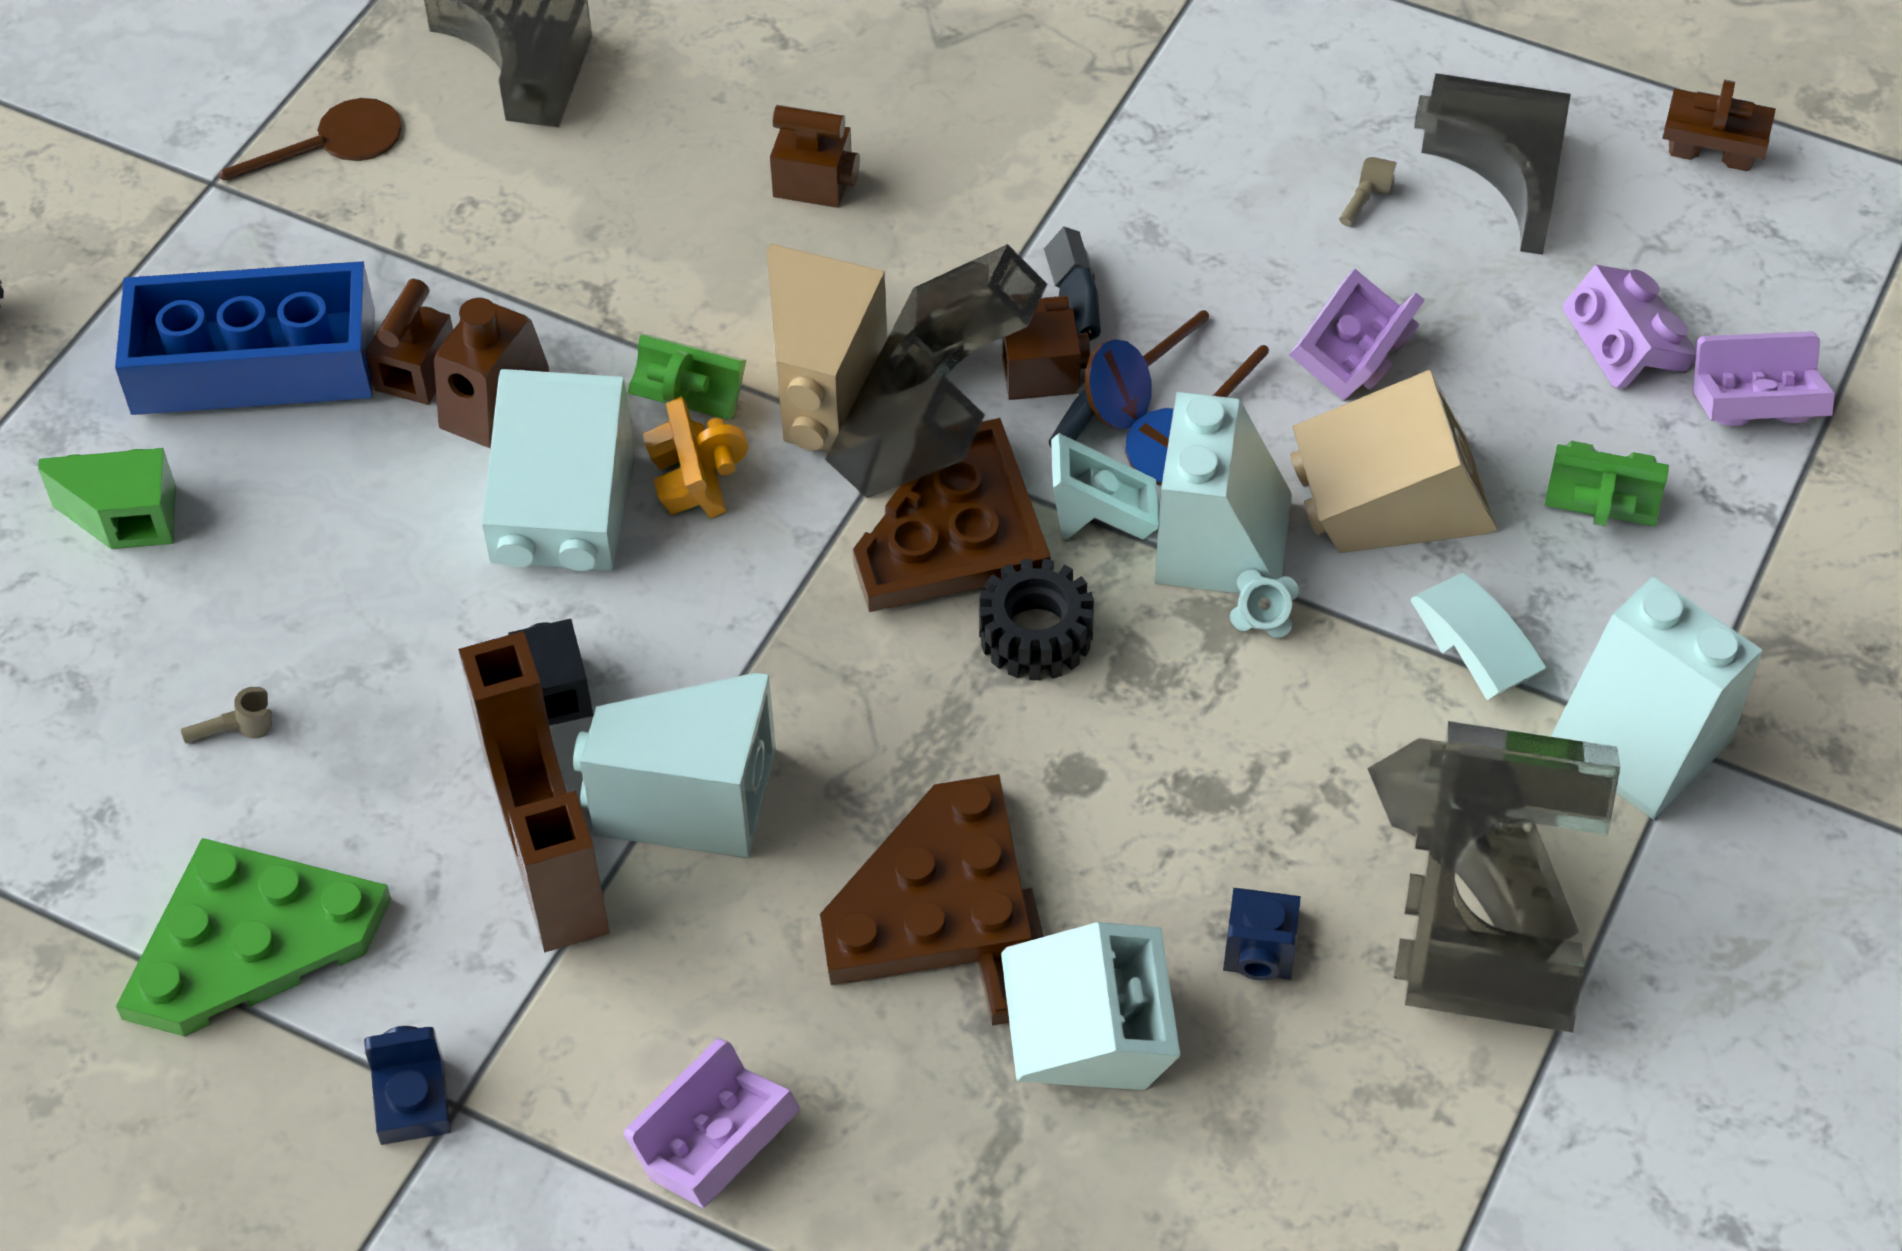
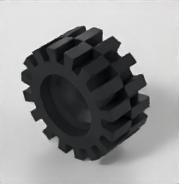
(1029, 647)

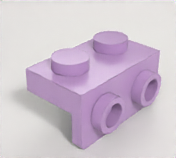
(1627, 324)
(1355, 334)
(1761, 378)
(708, 1124)

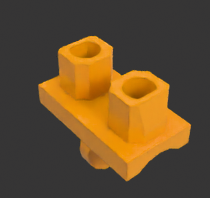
(700, 457)

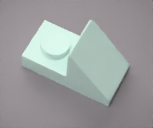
(1100, 488)

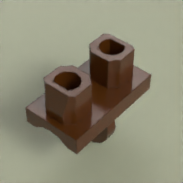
(1718, 124)

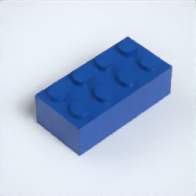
(245, 338)

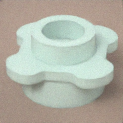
(1276, 617)

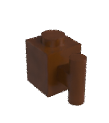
(812, 156)
(406, 346)
(1046, 354)

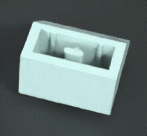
(1091, 1007)

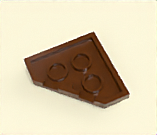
(952, 528)
(932, 890)

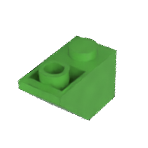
(115, 496)

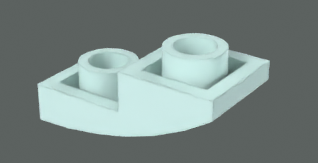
(1485, 636)

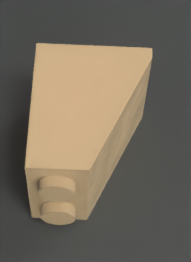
(826, 339)
(1391, 470)

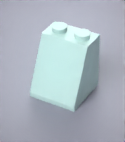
(558, 470)
(1219, 498)
(1662, 692)
(681, 765)

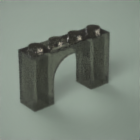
(908, 410)
(1482, 784)

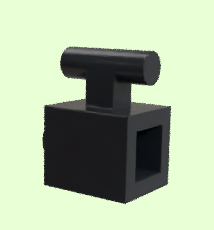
(559, 670)

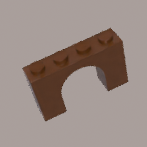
(539, 814)

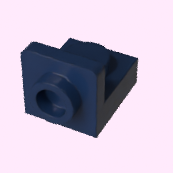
(1262, 934)
(408, 1084)

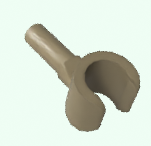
(1376, 176)
(248, 718)

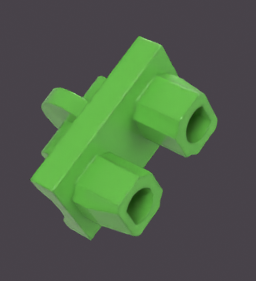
(704, 378)
(1606, 484)

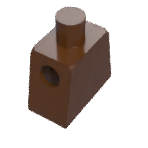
(471, 362)

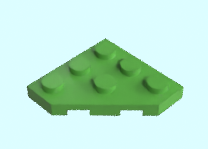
(244, 933)

